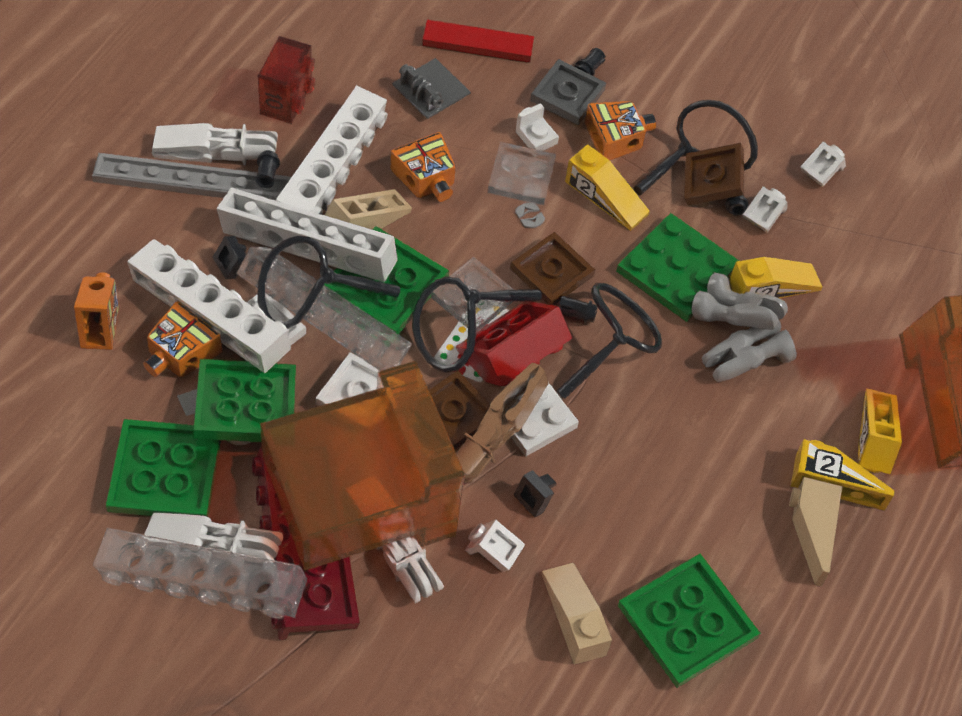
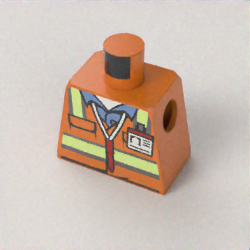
(617, 127)
(425, 167)
(96, 296)
(180, 342)

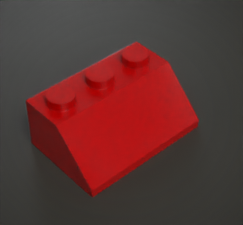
(516, 341)

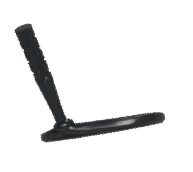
(685, 146)
(327, 276)
(473, 297)
(618, 337)

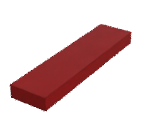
(478, 40)

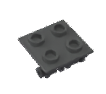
(430, 87)

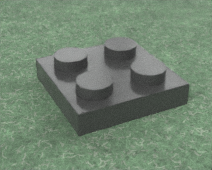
(568, 91)

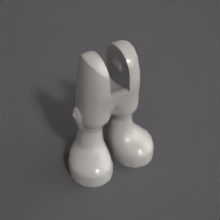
(741, 309)
(741, 356)

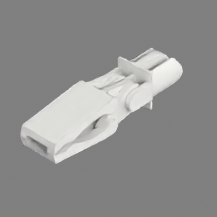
(205, 143)
(203, 532)
(411, 568)

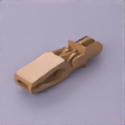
(501, 421)

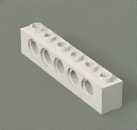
(335, 152)
(271, 222)
(241, 326)

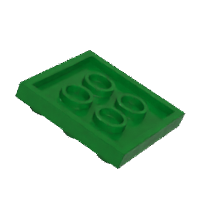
(675, 265)
(411, 273)
(239, 397)
(162, 470)
(688, 620)

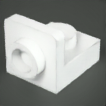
(534, 129)
(824, 163)
(766, 208)
(495, 544)

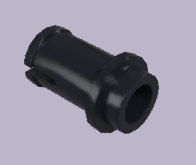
(591, 61)
(268, 163)
(736, 205)
(578, 309)

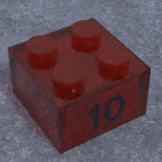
(286, 80)

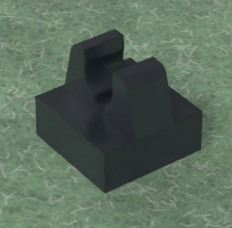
(229, 256)
(535, 492)

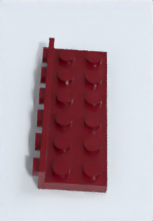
(329, 589)

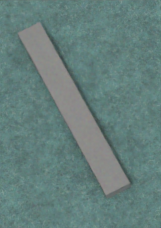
(181, 177)

